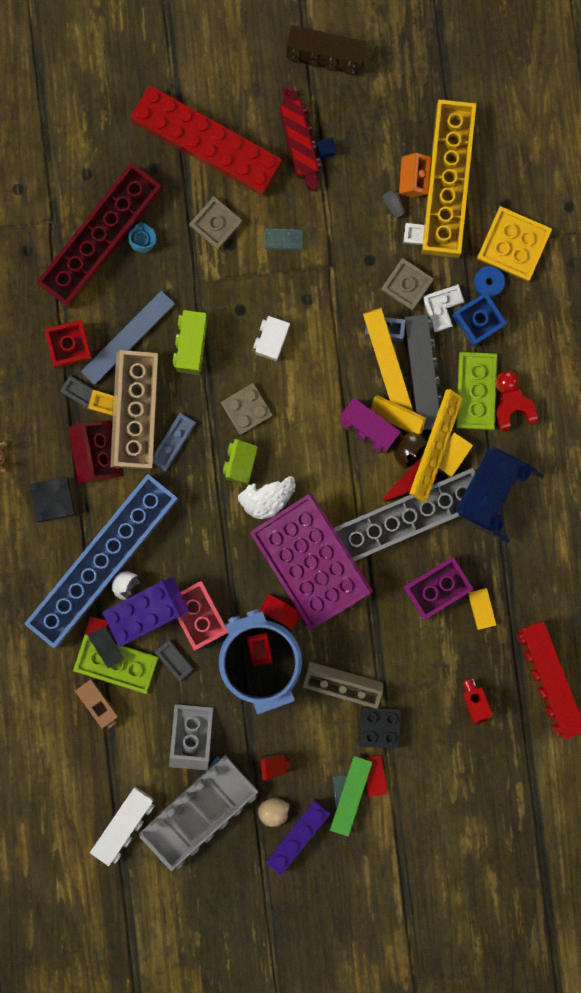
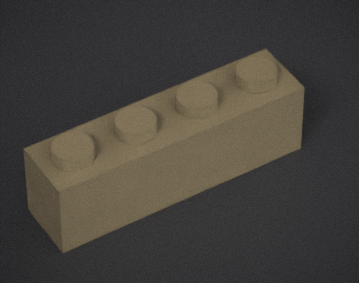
(343, 685)

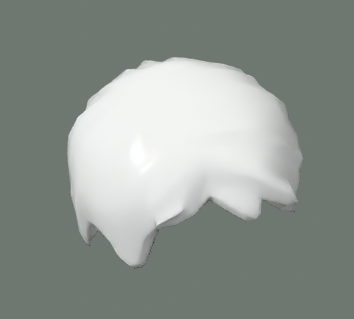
(123, 583)

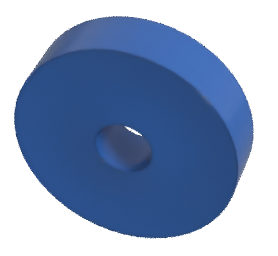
(489, 273)

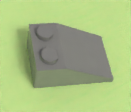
(191, 737)

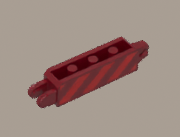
(298, 138)

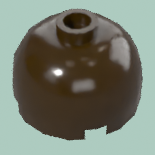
(409, 448)

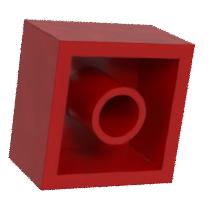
(68, 344)

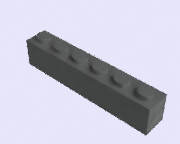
(422, 368)

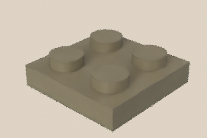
(215, 223)
(407, 284)
(246, 409)

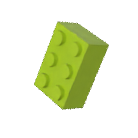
(190, 342)

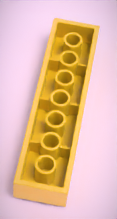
(448, 178)

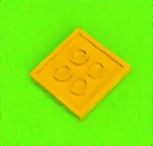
(514, 243)

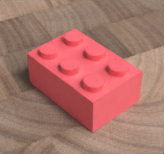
(203, 621)

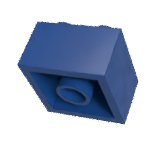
(479, 319)

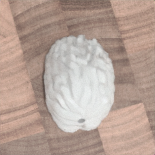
(267, 500)

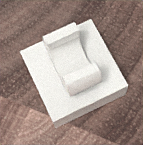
(414, 234)

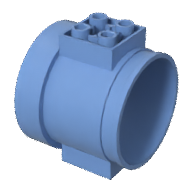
(237, 626)

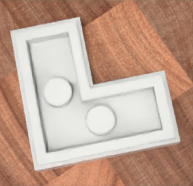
(437, 306)

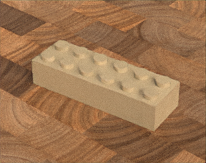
(134, 410)

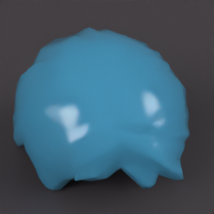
(142, 238)

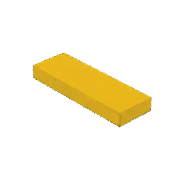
(398, 415)

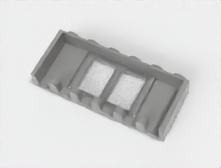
(198, 813)

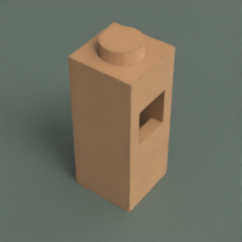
(97, 704)

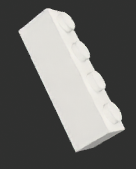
(122, 825)

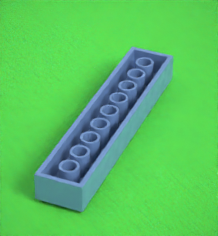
(101, 561)

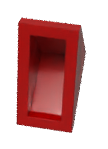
(280, 611)
(259, 649)

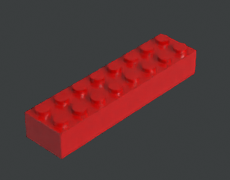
(206, 140)

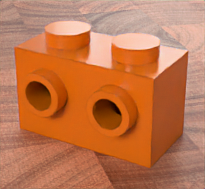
(414, 175)

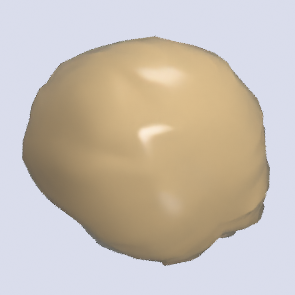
(273, 812)

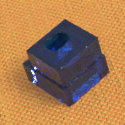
(326, 148)

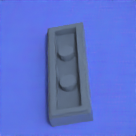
(173, 441)

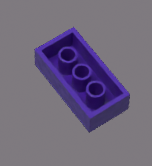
(146, 611)

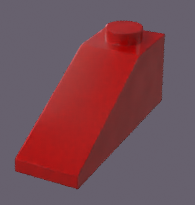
(405, 484)
(274, 765)

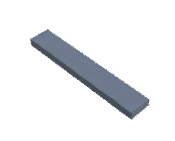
(128, 337)

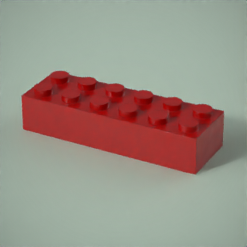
(551, 680)

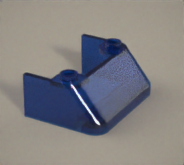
(490, 489)

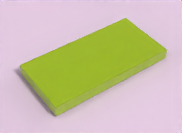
(478, 389)
(132, 672)

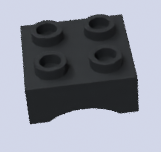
(52, 499)
(380, 727)

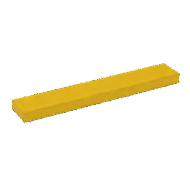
(387, 358)
(436, 445)

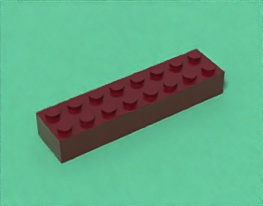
(99, 235)

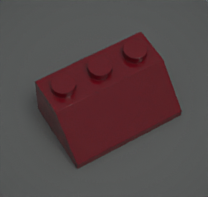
(92, 451)

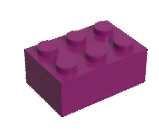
(368, 426)
(438, 588)

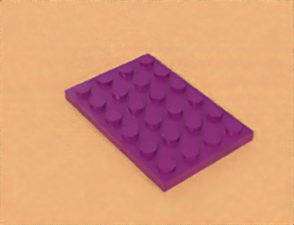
(311, 561)

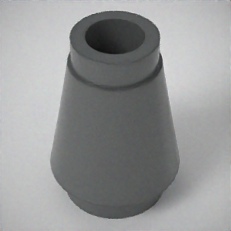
(393, 203)

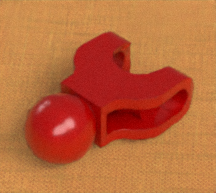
(512, 400)

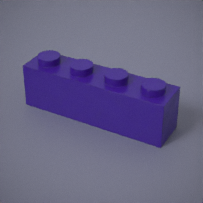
(297, 837)

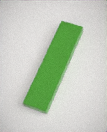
(351, 796)

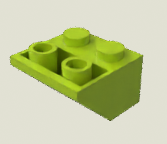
(241, 461)

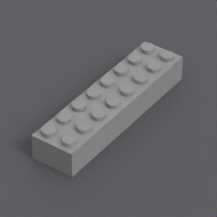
(404, 518)

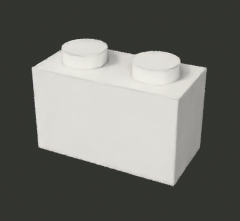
(272, 338)

